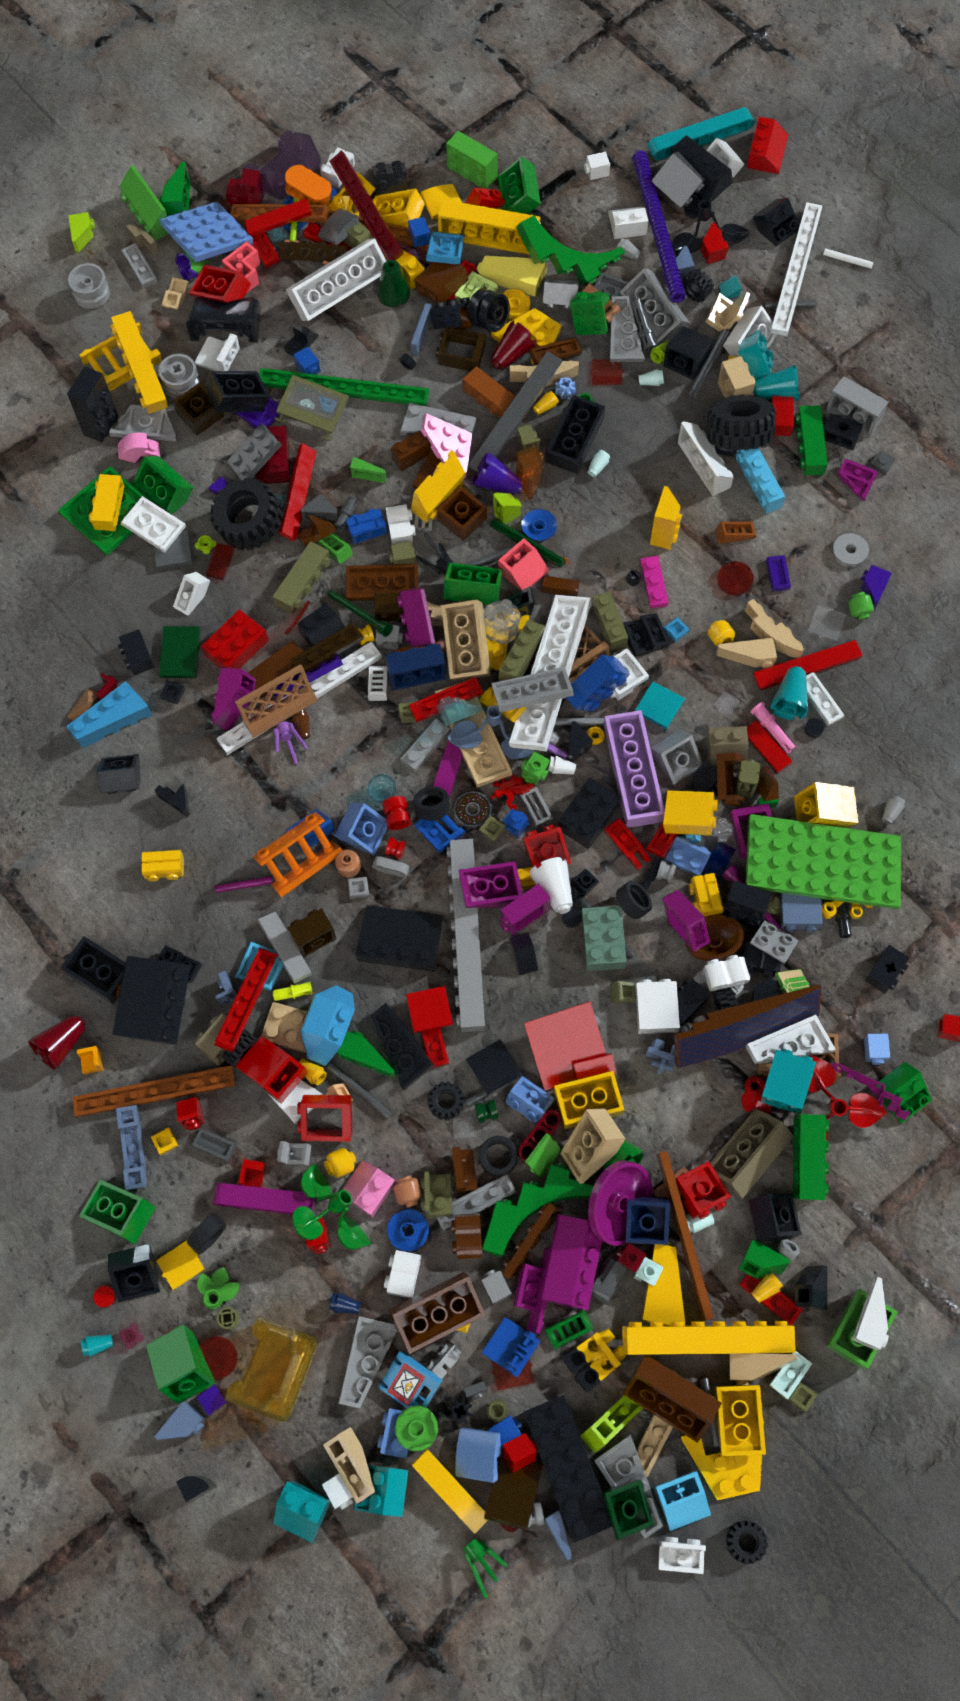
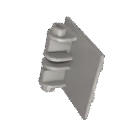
(774, 941)

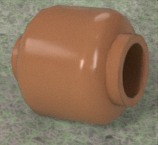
(347, 863)
(407, 1191)

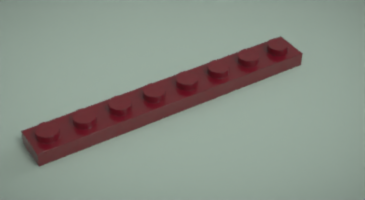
(366, 206)

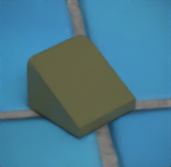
(622, 992)

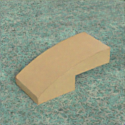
(176, 294)

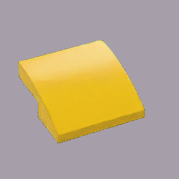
(433, 198)

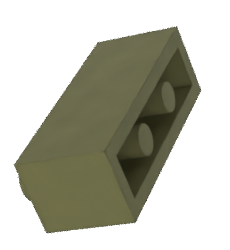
(610, 621)

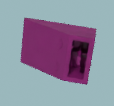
(231, 686)

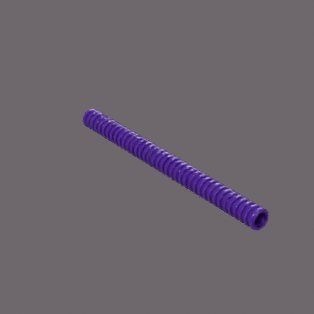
(658, 227)

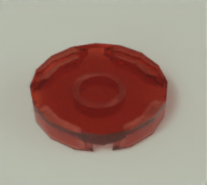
(735, 578)
(220, 1356)

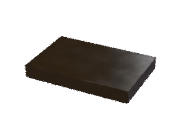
(513, 1494)

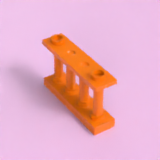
(307, 868)

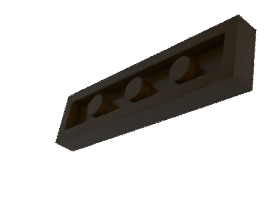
(328, 648)

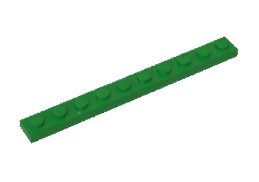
(353, 388)

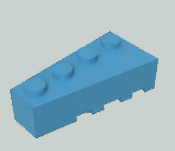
(109, 715)

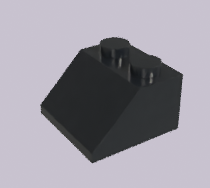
(119, 774)
(774, 1217)
(133, 1272)

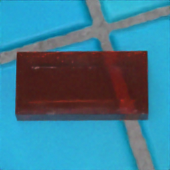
(220, 561)

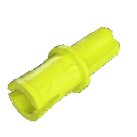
(293, 991)

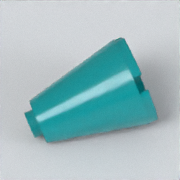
(778, 384)
(791, 695)

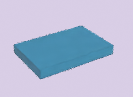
(445, 248)

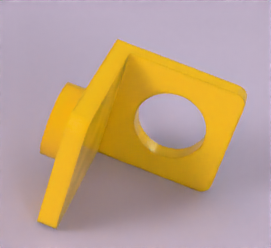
(344, 203)

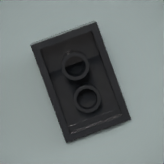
(320, 626)

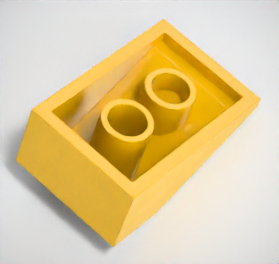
(399, 206)
(740, 1420)

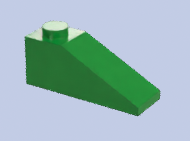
(361, 1052)

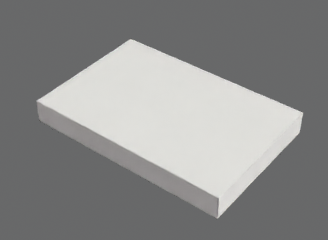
(153, 524)

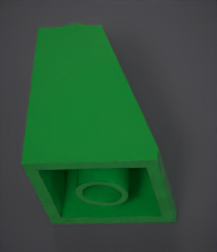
(179, 1365)

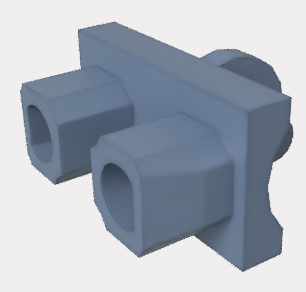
(655, 1052)

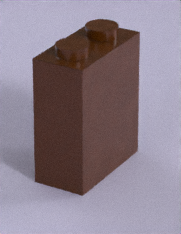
(440, 281)

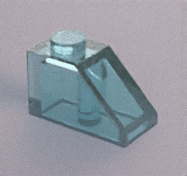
(455, 710)

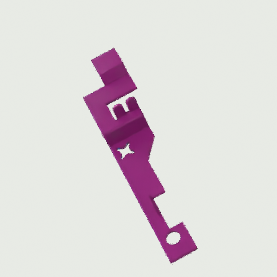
(871, 1083)

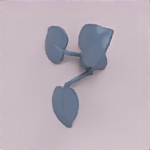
(467, 736)

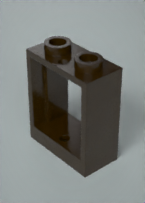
(462, 337)

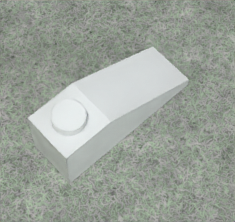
(872, 1322)

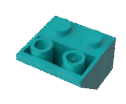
(757, 355)
(389, 1492)

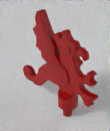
(509, 788)

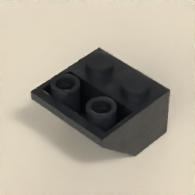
(777, 221)
(747, 905)

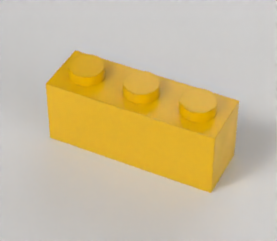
(107, 502)

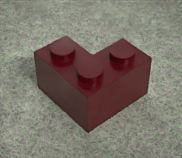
(247, 189)

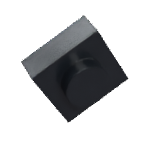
(172, 692)

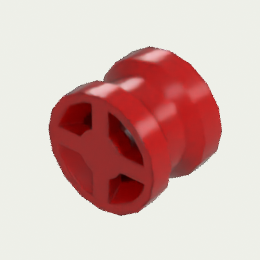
(395, 848)

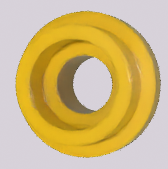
(598, 731)

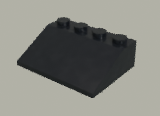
(399, 938)
(151, 1000)

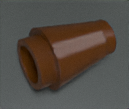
(301, 724)

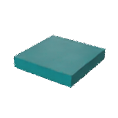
(660, 705)

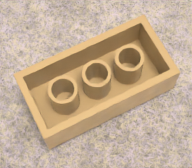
(466, 640)

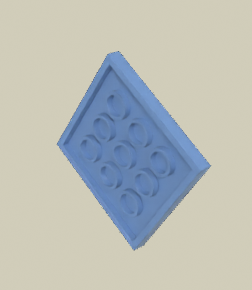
(206, 231)

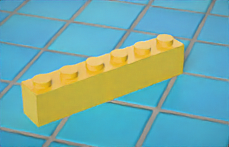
(139, 362)

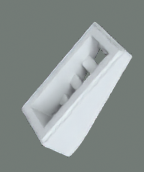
(377, 695)

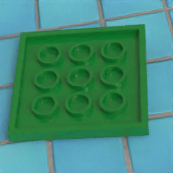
(79, 507)

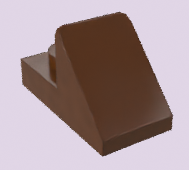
(320, 529)

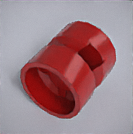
(396, 809)

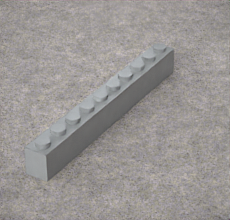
(466, 942)

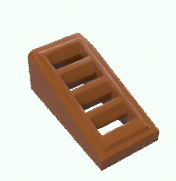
(724, 533)

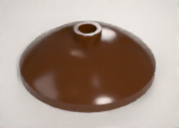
(725, 938)

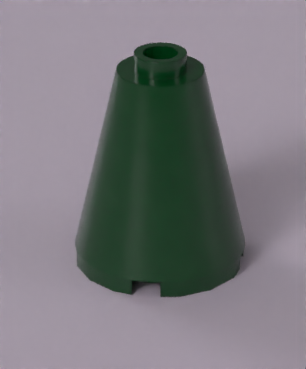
(393, 285)

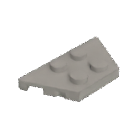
(137, 420)

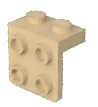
(725, 312)

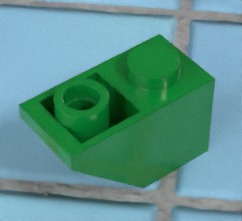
(761, 1260)

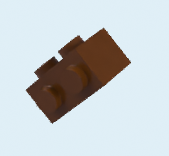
(410, 450)

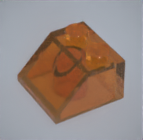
(529, 469)

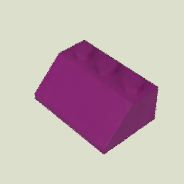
(416, 617)

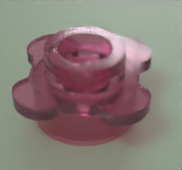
(125, 1336)

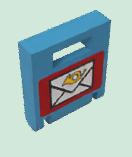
(406, 1379)

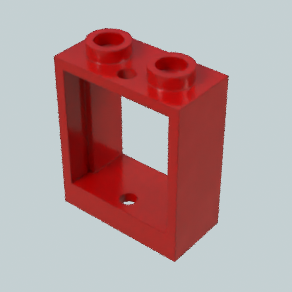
(325, 1101)

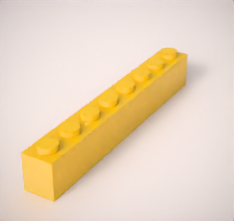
(708, 1338)

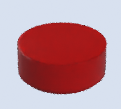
(104, 1296)

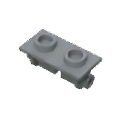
(446, 1354)

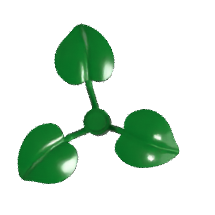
(307, 1225)

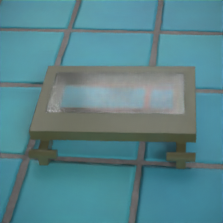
(312, 405)

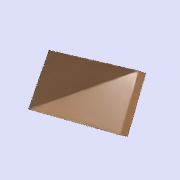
(86, 701)

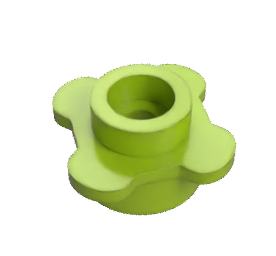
(205, 540)

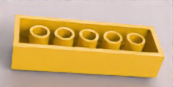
(483, 225)

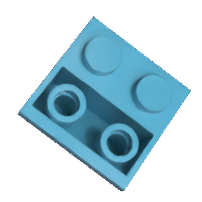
(682, 1500)

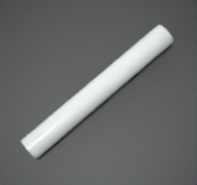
(847, 258)

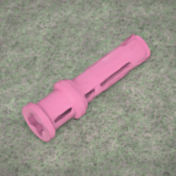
(768, 720)

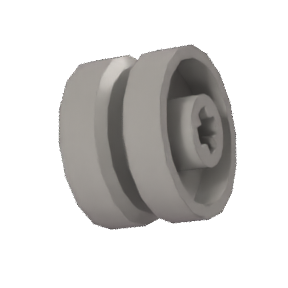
(89, 286)
(178, 374)

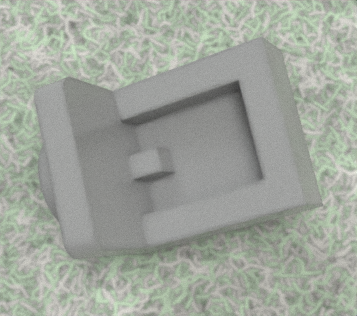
(294, 1153)

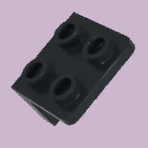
(390, 177)
(448, 314)

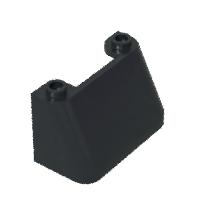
(215, 315)

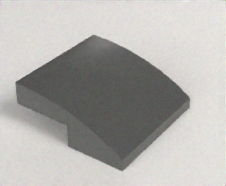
(336, 226)

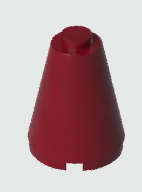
(512, 346)
(57, 1041)

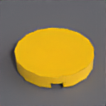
(518, 302)

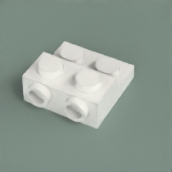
(636, 677)

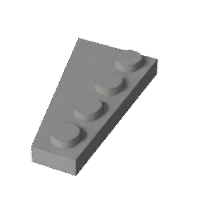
(415, 414)
(366, 1355)
(622, 1466)

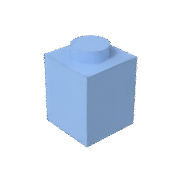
(876, 1048)

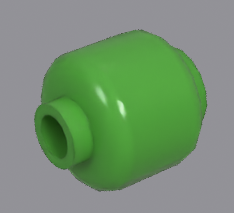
(861, 605)

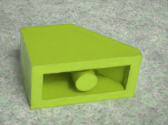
(81, 230)
(506, 507)

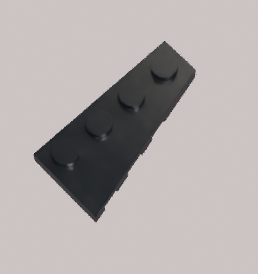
(405, 1053)

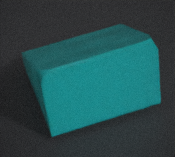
(730, 288)

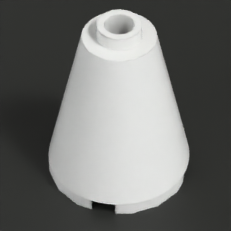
(555, 881)

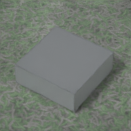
(358, 887)

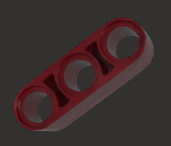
(542, 1127)

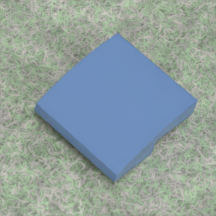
(477, 1454)

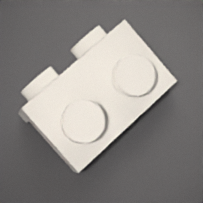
(681, 1556)

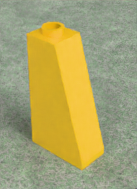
(664, 1299)

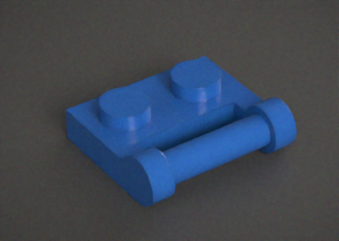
(437, 835)

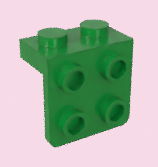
(589, 313)

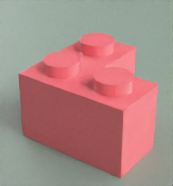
(244, 260)

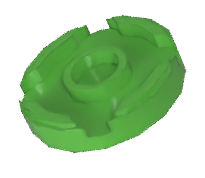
(416, 1428)

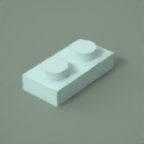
(790, 1376)

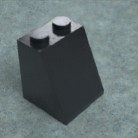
(687, 352)

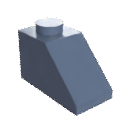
(182, 1423)

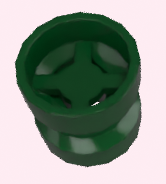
(481, 1111)

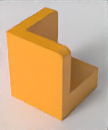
(90, 1059)

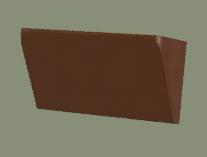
(560, 586)
(767, 785)

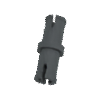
(345, 513)

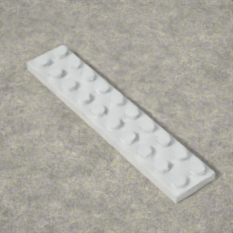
(555, 651)

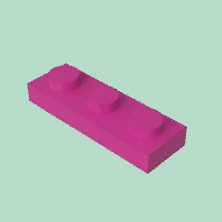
(654, 582)

